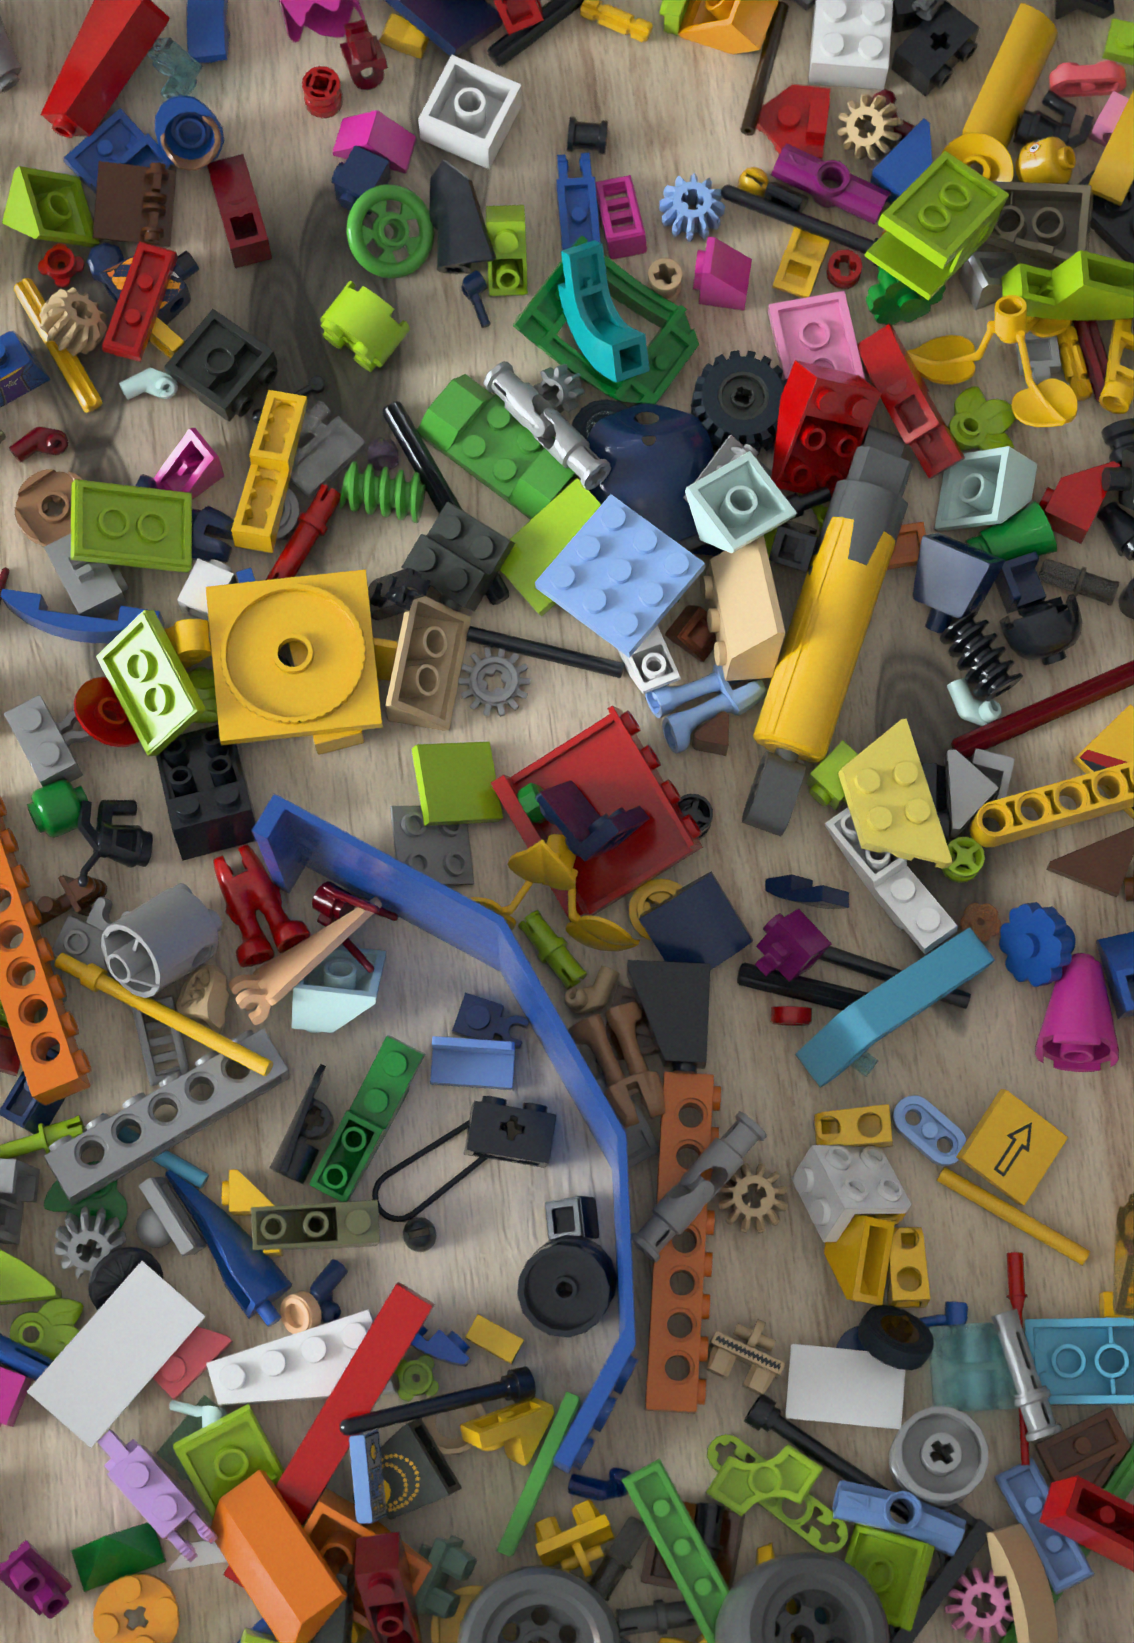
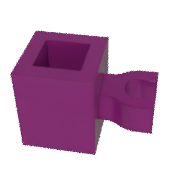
(791, 945)

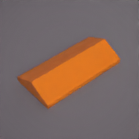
(275, 1560)

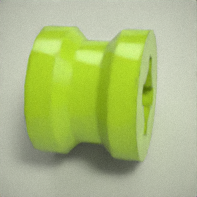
(967, 853)

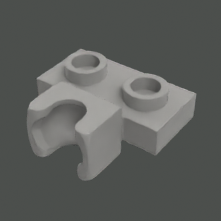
(84, 939)

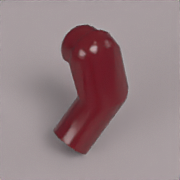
(40, 440)

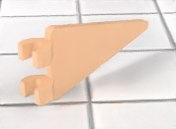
(285, 971)

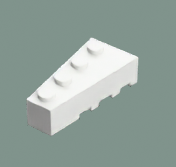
(291, 1367)

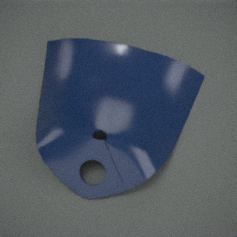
(654, 476)

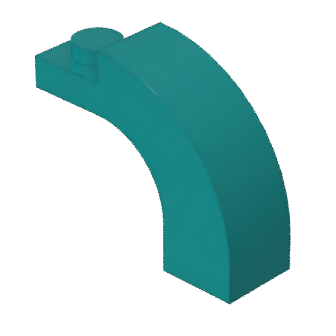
(594, 322)

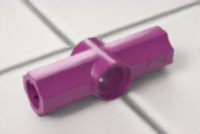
(808, 172)

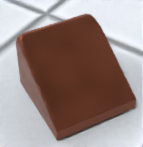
(692, 632)

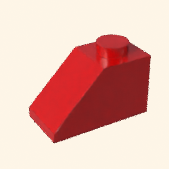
(1075, 502)

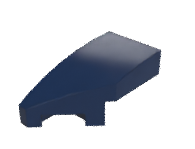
(802, 891)

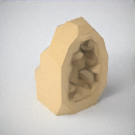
(205, 997)

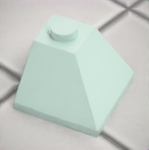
(985, 489)
(336, 991)

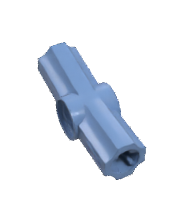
(872, 1508)

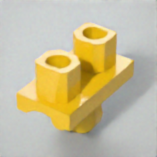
(577, 1545)

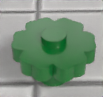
(894, 301)

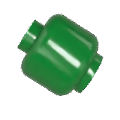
(56, 807)

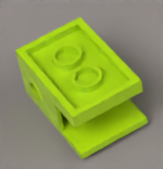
(937, 225)

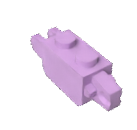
(154, 1492)

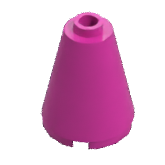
(1079, 1020)

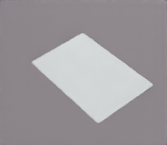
(843, 1387)

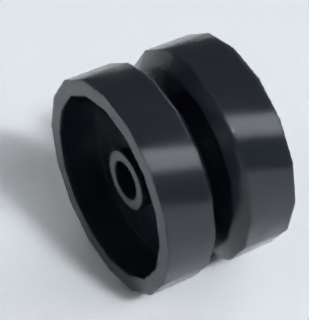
(543, 1286)

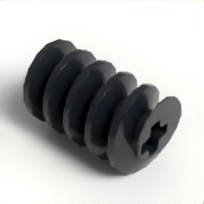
(979, 657)

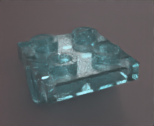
(970, 1369)

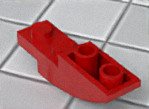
(908, 401)

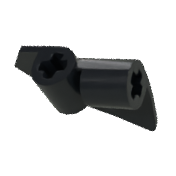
(458, 222)
(294, 1156)

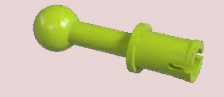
(42, 1140)

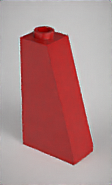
(101, 63)

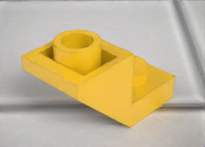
(241, 1196)

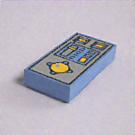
(367, 1476)

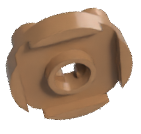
(33, 501)

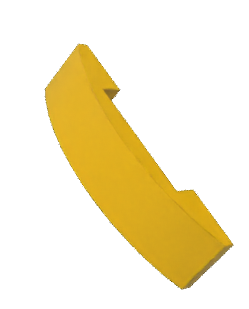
(1116, 166)

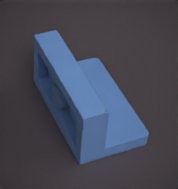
(472, 1063)

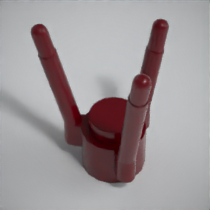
(334, 903)

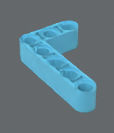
(893, 1005)

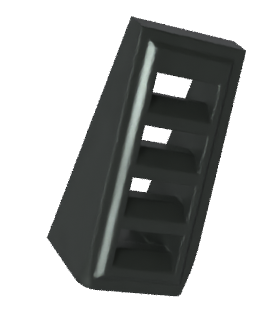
(339, 1625)

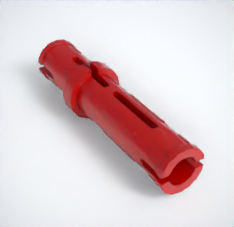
(310, 527)

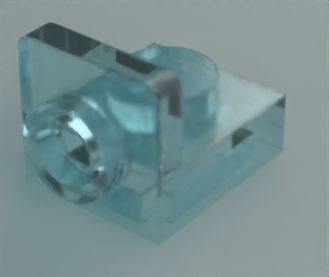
(176, 63)

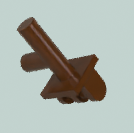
(75, 897)

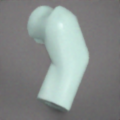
(150, 381)

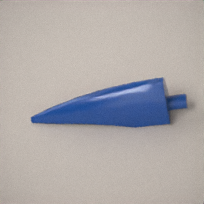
(246, 1272)

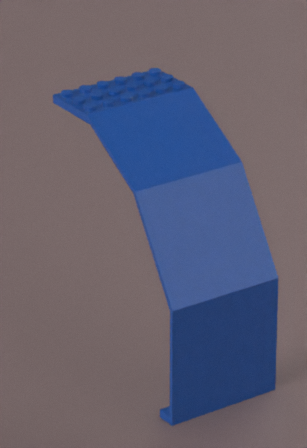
(298, 839)

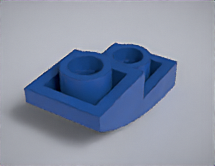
(207, 30)
(442, 1347)

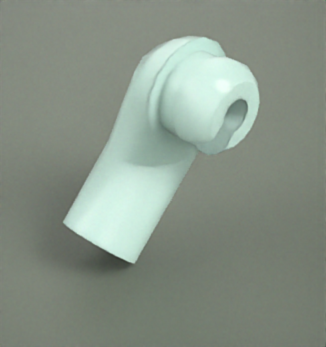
(971, 709)

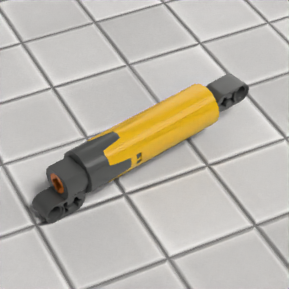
(828, 626)

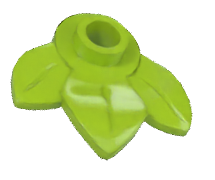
(983, 418)
(55, 1326)

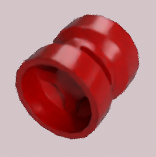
(319, 100)

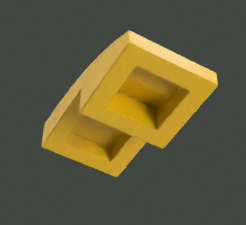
(801, 263)

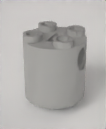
(161, 941)

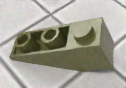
(316, 1226)

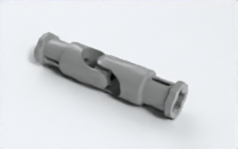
(544, 422)
(689, 1196)

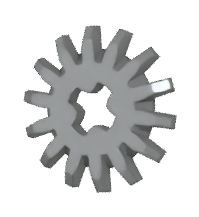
(489, 666)

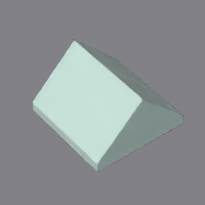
(737, 504)

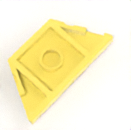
(893, 800)

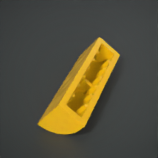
(1013, 75)

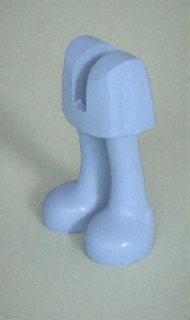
(680, 725)

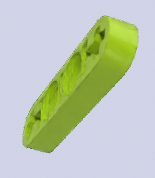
(774, 1505)

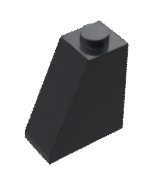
(674, 1009)

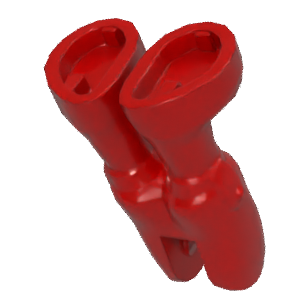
(253, 892)

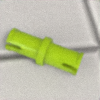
(552, 949)

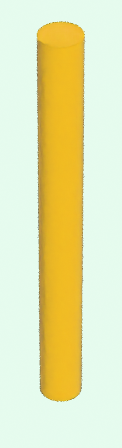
(1013, 1216)

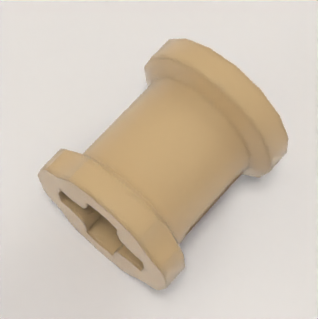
(672, 274)

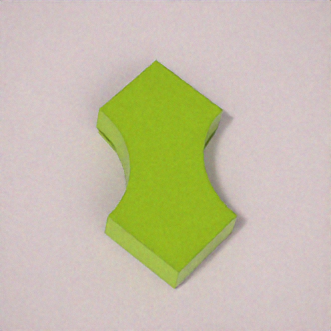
(744, 1484)

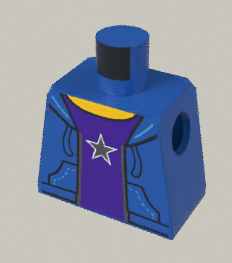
(18, 368)

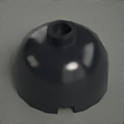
(1044, 629)

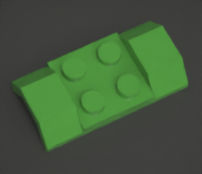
(493, 446)

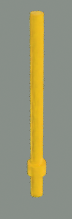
(96, 979)

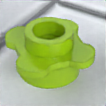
(425, 1385)

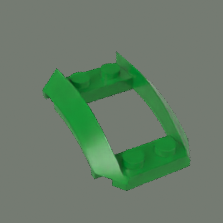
(666, 351)

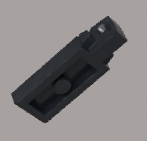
(395, 593)

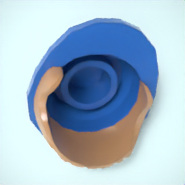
(188, 132)

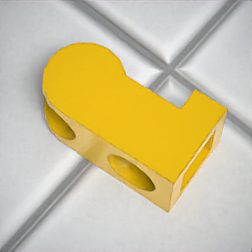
(190, 640)
(855, 1127)
(908, 1269)

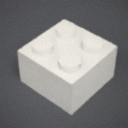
(850, 43)
(470, 111)

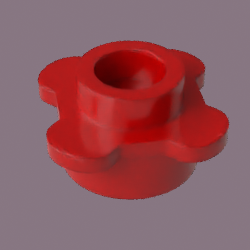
(60, 254)

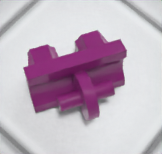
(35, 1580)

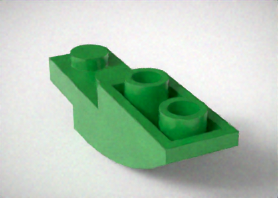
(367, 1119)

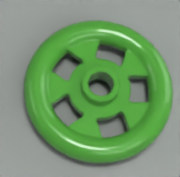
(359, 235)

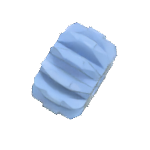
(706, 212)

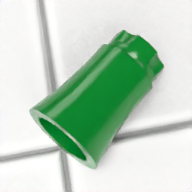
(1018, 535)

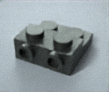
(223, 365)
(459, 557)

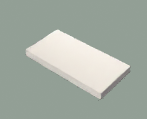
(116, 1354)

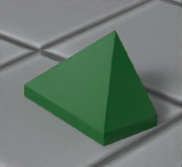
(118, 1555)

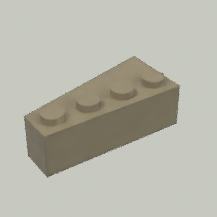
(1044, 220)

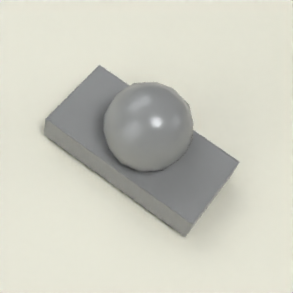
(167, 1219)

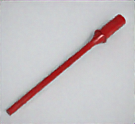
(1017, 1297)

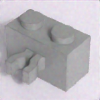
(90, 585)
(45, 740)

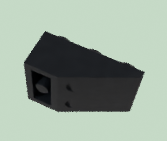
(206, 793)

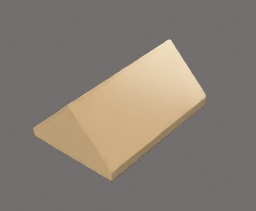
(427, 665)

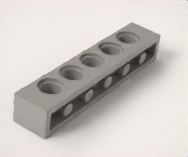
(82, 1180)

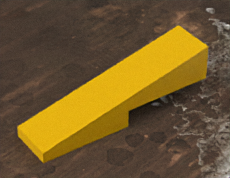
(270, 471)

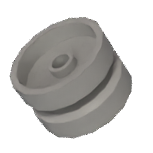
(952, 1436)

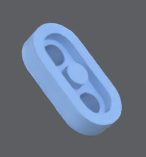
(931, 1128)

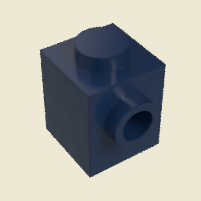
(358, 174)

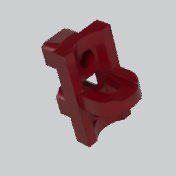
(363, 52)

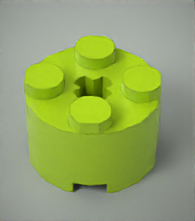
(363, 325)

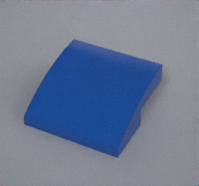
(114, 142)

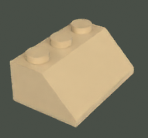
(744, 612)

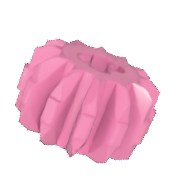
(968, 1612)

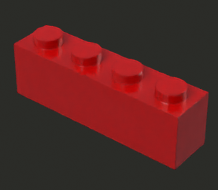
(1092, 1518)

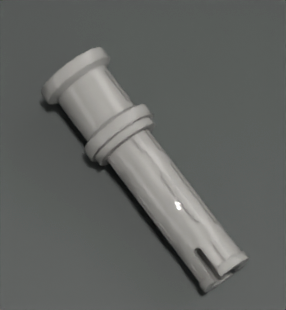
(1030, 1395)

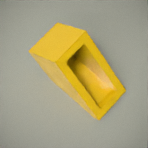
(862, 1258)

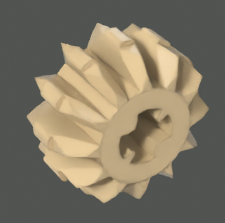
(880, 117)
(73, 321)
(765, 1204)

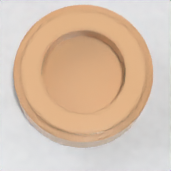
(300, 1312)

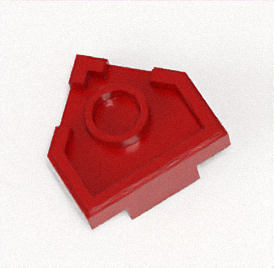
(797, 118)

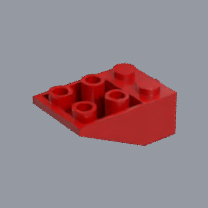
(820, 426)

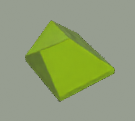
(49, 207)

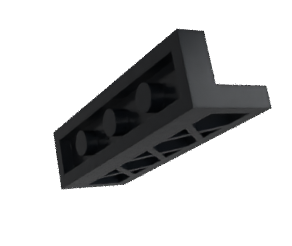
(946, 1575)

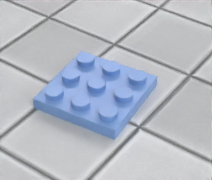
(620, 575)

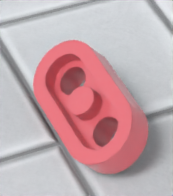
(1087, 80)

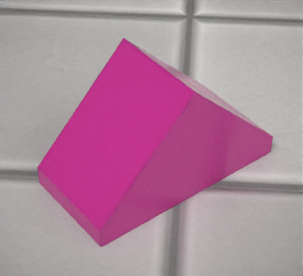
(377, 135)
(190, 466)

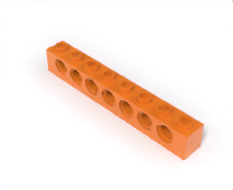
(68, 1071)
(662, 1392)

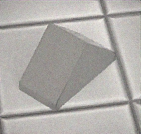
(983, 274)
(965, 791)

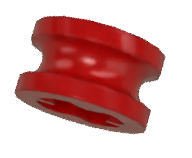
(834, 275)

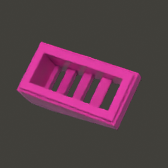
(625, 239)

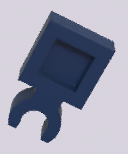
(483, 1020)

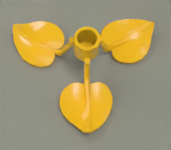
(952, 359)
(553, 866)

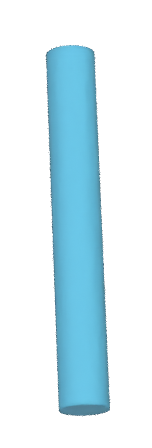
(169, 1161)

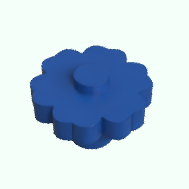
(1036, 944)

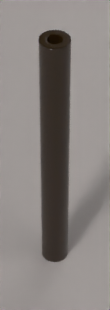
(764, 70)

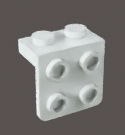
(846, 1182)

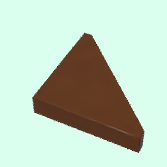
(1099, 864)

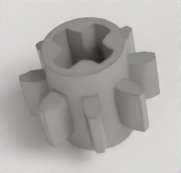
(560, 388)

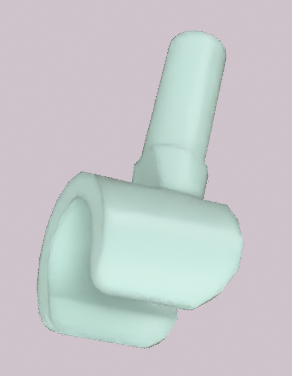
(208, 1413)

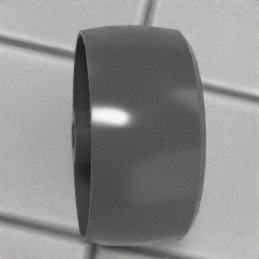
(518, 1592)
(758, 1601)

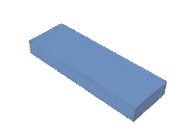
(1061, 1556)

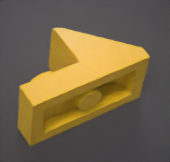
(514, 1427)

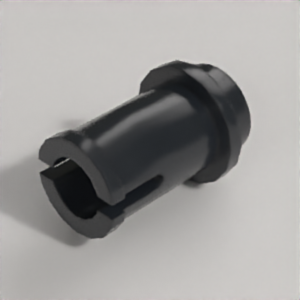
(709, 1526)

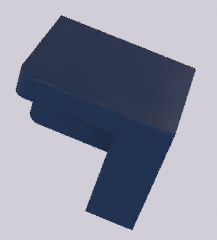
(1020, 583)

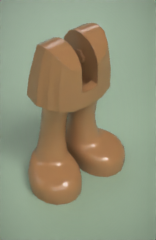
(641, 1081)

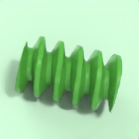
(383, 491)

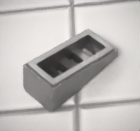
(154, 1076)

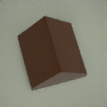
(713, 736)

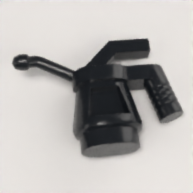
(1038, 125)
(121, 843)

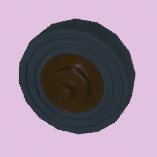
(895, 1337)

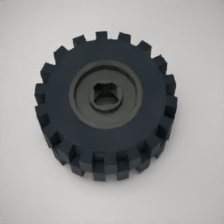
(726, 412)

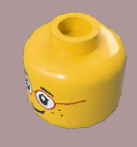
(1045, 162)

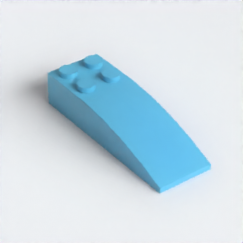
(1084, 1359)

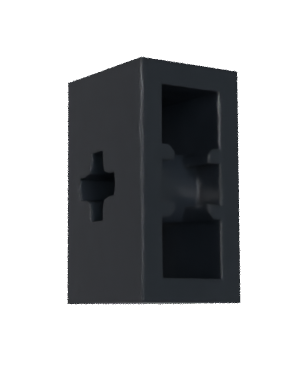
(935, 49)
(528, 1148)

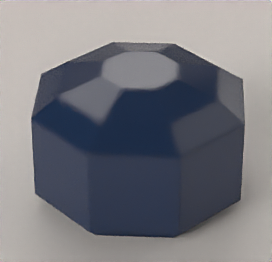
(102, 257)

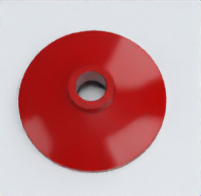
(102, 714)

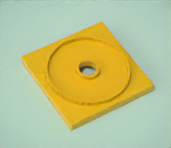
(323, 695)

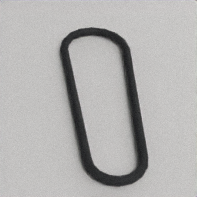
(441, 1191)

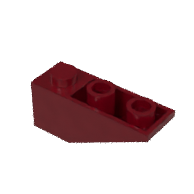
(239, 211)
(387, 1588)

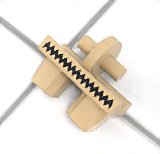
(762, 1366)

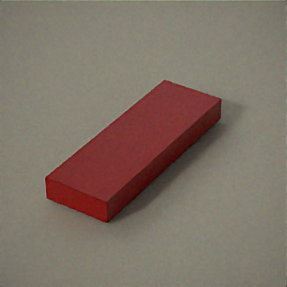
(139, 301)

